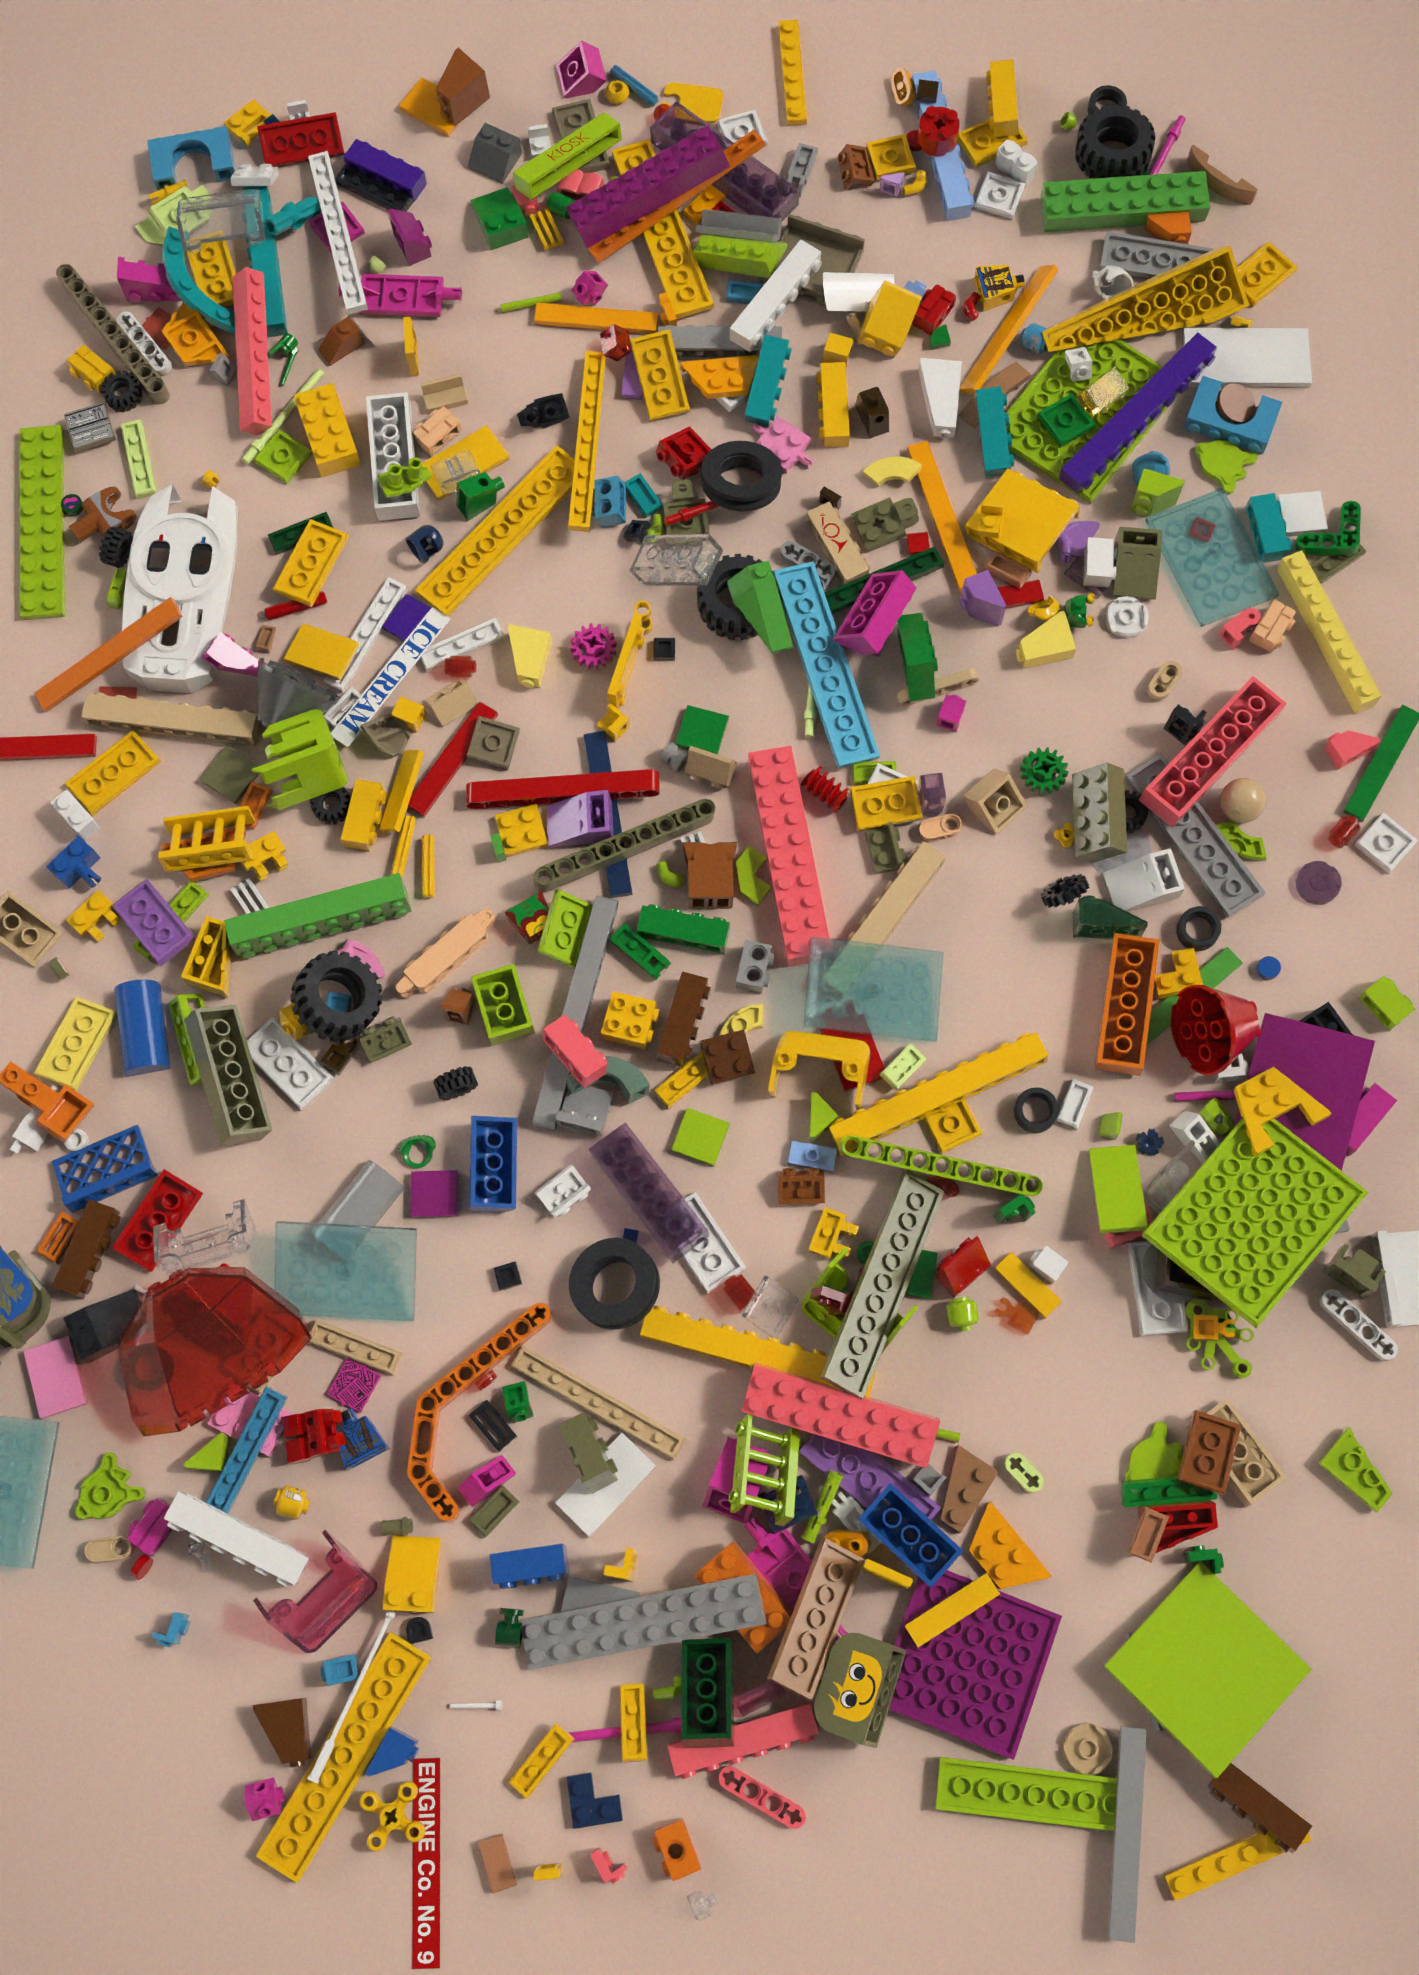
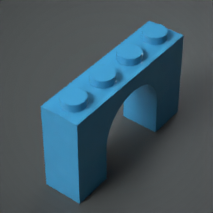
(167, 151)
(1250, 435)

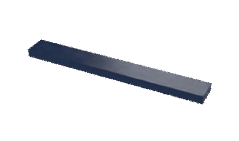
(599, 762)

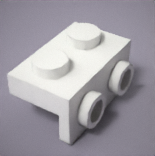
(563, 1191)

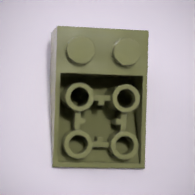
(1137, 562)

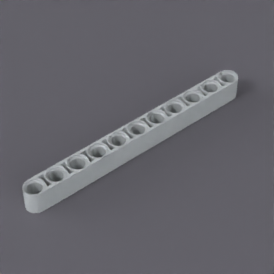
(577, 1005)

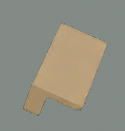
(444, 392)
(452, 701)

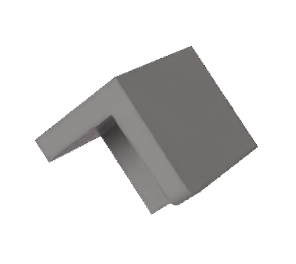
(928, 1480)

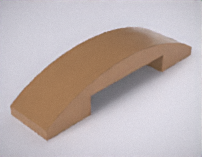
(1218, 182)
(1009, 378)

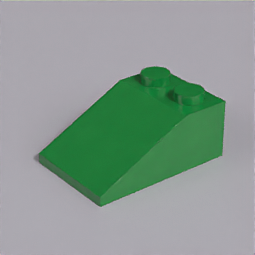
(500, 218)

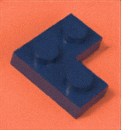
(587, 1809)

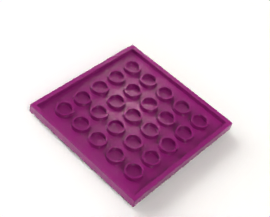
(977, 1673)

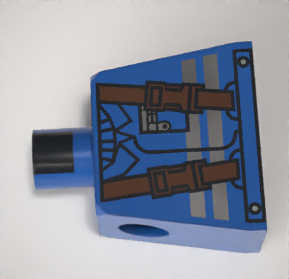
(361, 1440)

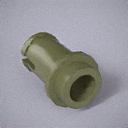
(399, 1526)

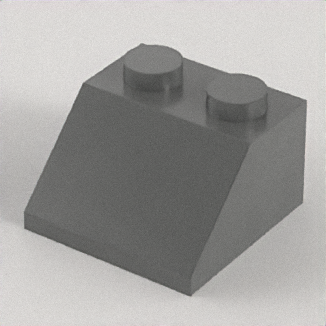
(494, 153)

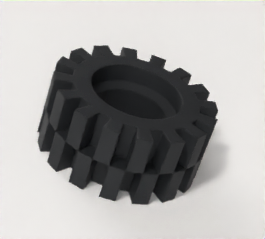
(125, 400)
(115, 547)
(1141, 812)
(335, 814)
(455, 1083)

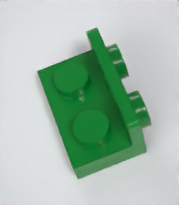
(1019, 1205)

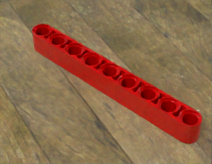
(558, 788)

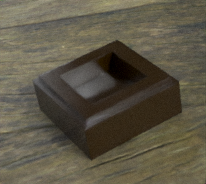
(927, 91)
(828, 495)

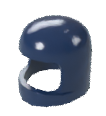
(421, 539)

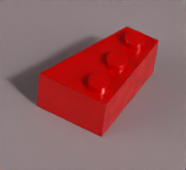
(1185, 1521)

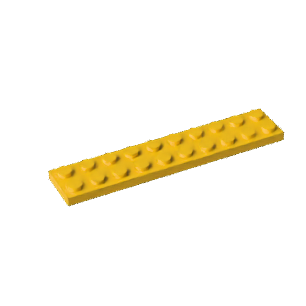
(669, 246)
(499, 533)
(372, 1712)

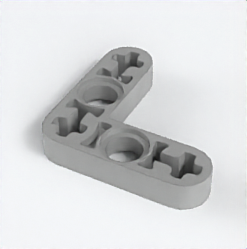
(824, 565)

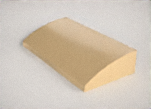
(1253, 1467)

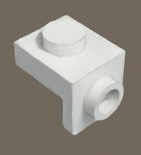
(298, 109)

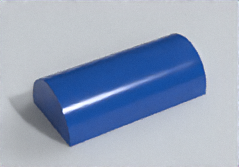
(141, 1027)
(493, 1164)
(910, 1535)

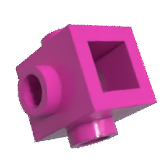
(589, 288)
(263, 1799)

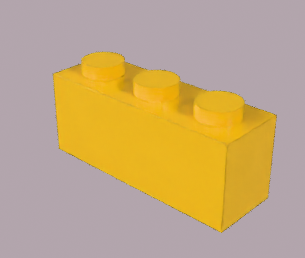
(363, 815)

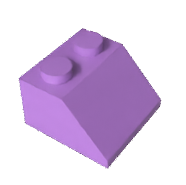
(982, 598)

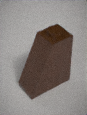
(287, 1729)

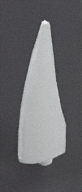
(29, 1132)

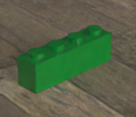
(683, 929)

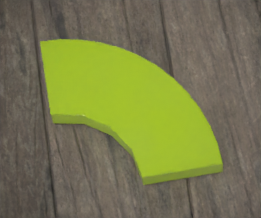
(1244, 845)

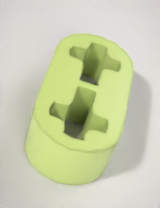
(1019, 1477)

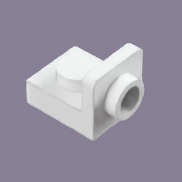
(538, 139)
(1079, 363)
(1232, 1073)

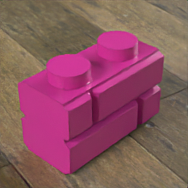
(152, 1528)

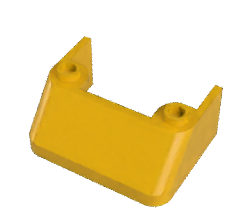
(853, 1054)

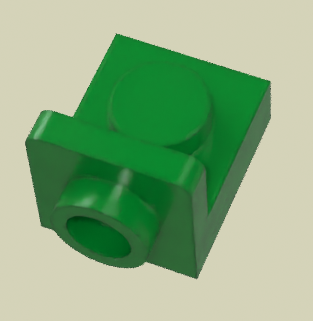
(517, 1402)

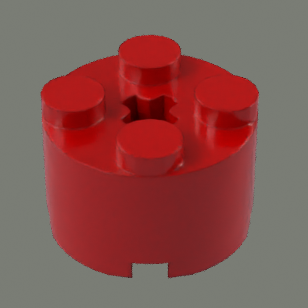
(938, 130)

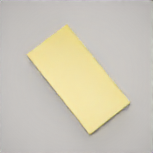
(75, 1043)

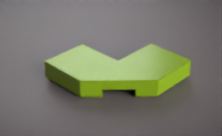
(750, 885)

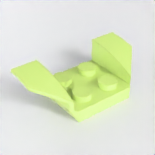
(164, 215)

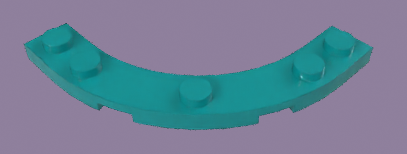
(186, 288)

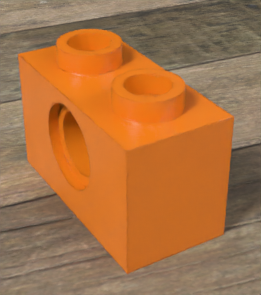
(685, 1864)

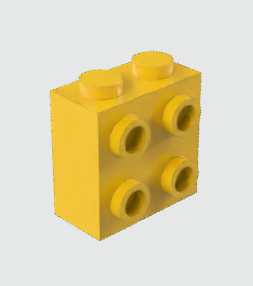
(630, 1020)

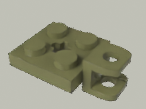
(681, 499)
(895, 518)

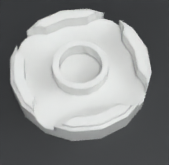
(1126, 617)

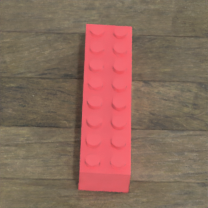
(1212, 752)
(841, 1416)

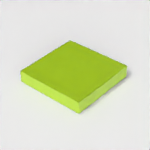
(283, 456)
(700, 1136)

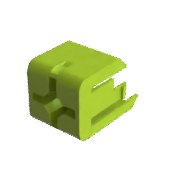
(305, 750)

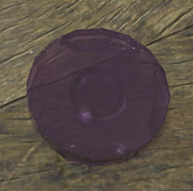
(1318, 882)

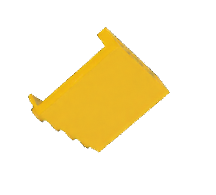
(1030, 522)

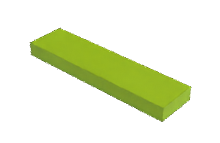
(184, 906)

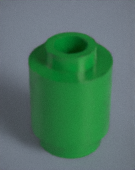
(557, 204)

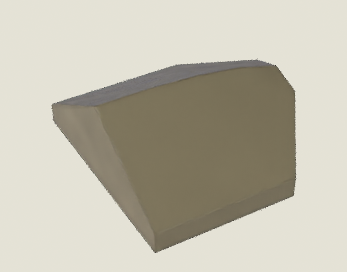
(387, 734)

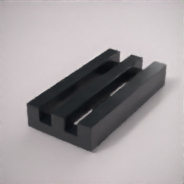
(506, 1441)

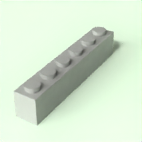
(710, 342)

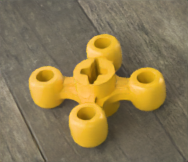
(382, 1808)

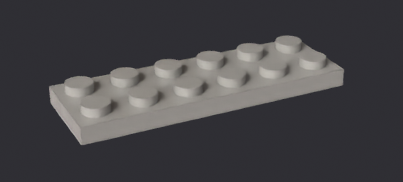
(1146, 256)

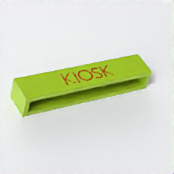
(567, 155)

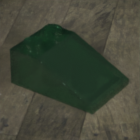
(1102, 919)

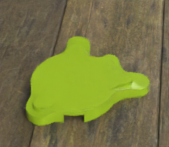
(1224, 462)
(1154, 1456)
(107, 1491)

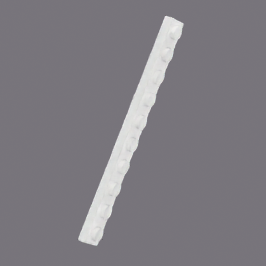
(338, 233)

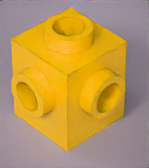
(291, 1025)

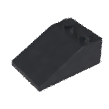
(100, 1325)

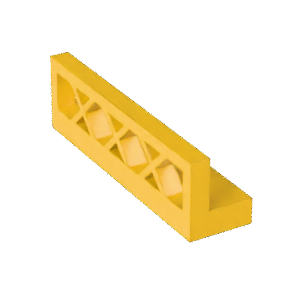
(627, 1572)

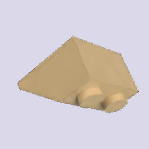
(710, 766)
(995, 800)

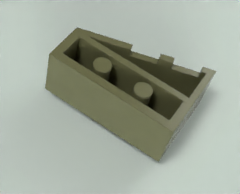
(589, 1452)

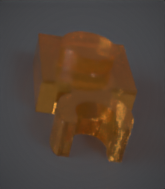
(1020, 1317)

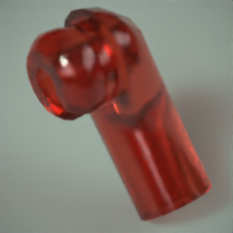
(946, 1184)

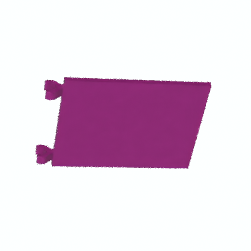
(1324, 1065)

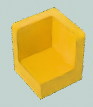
(837, 349)
(409, 712)
(614, 723)

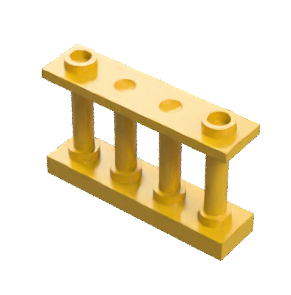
(210, 854)

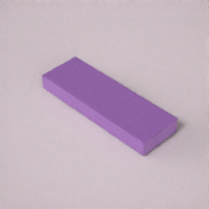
(631, 383)

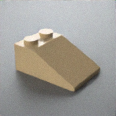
(25, 929)

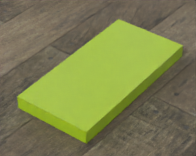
(1118, 1189)

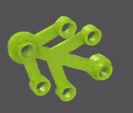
(1222, 1342)

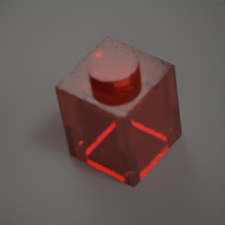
(615, 342)
(738, 1291)

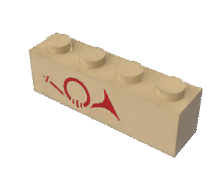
(836, 543)

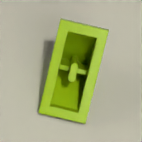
(820, 1117)
(211, 1456)

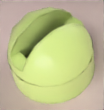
(376, 265)

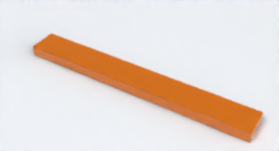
(108, 654)

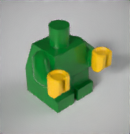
(1076, 608)

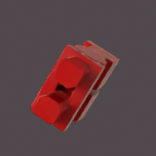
(314, 1434)

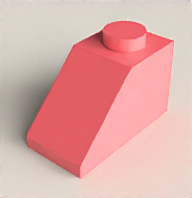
(1349, 747)

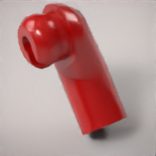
(969, 306)

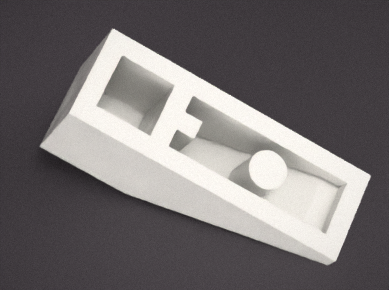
(1192, 1127)

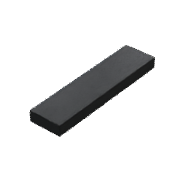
(373, 190)

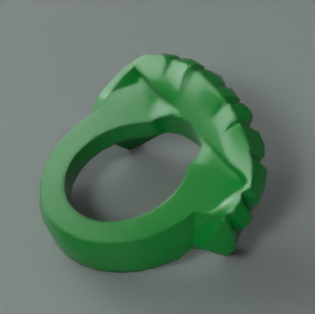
(405, 1146)

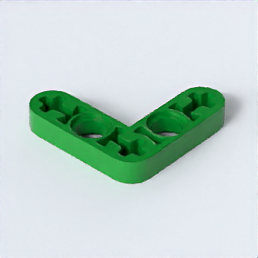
(1339, 540)

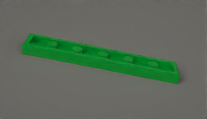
(1382, 763)

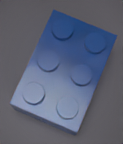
(529, 1566)

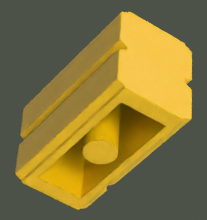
(89, 367)

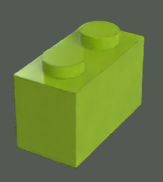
(1387, 1002)

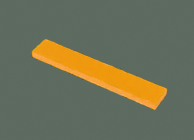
(595, 318)

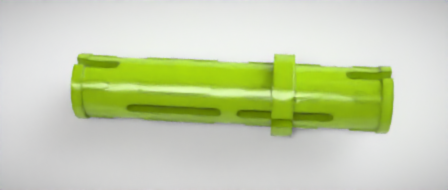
(834, 1480)

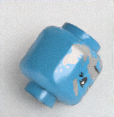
(1033, 339)

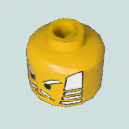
(291, 1502)

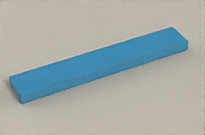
(246, 1449)

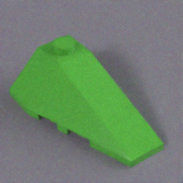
(758, 598)

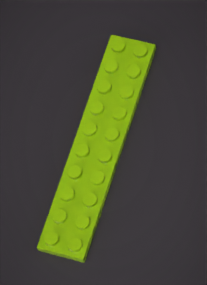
(42, 523)

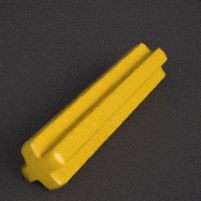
(403, 845)
(428, 866)

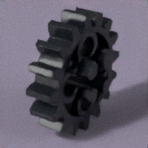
(1065, 890)

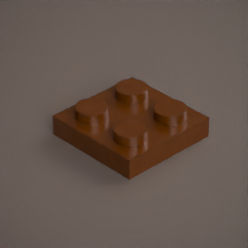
(727, 1057)

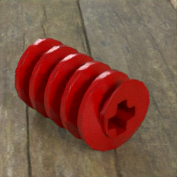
(825, 789)

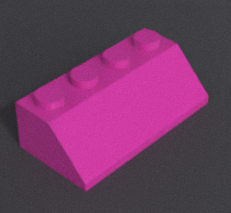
(875, 612)

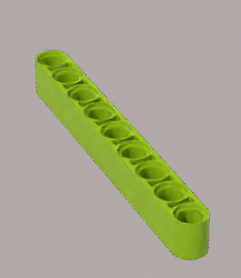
(951, 1169)

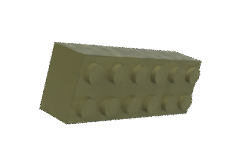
(228, 1074)

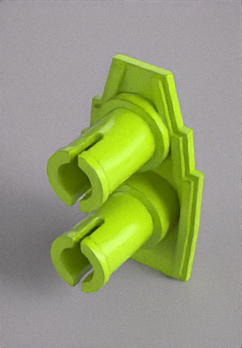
(403, 479)

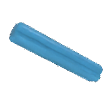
(634, 85)

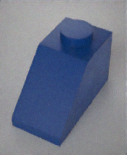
(393, 1752)

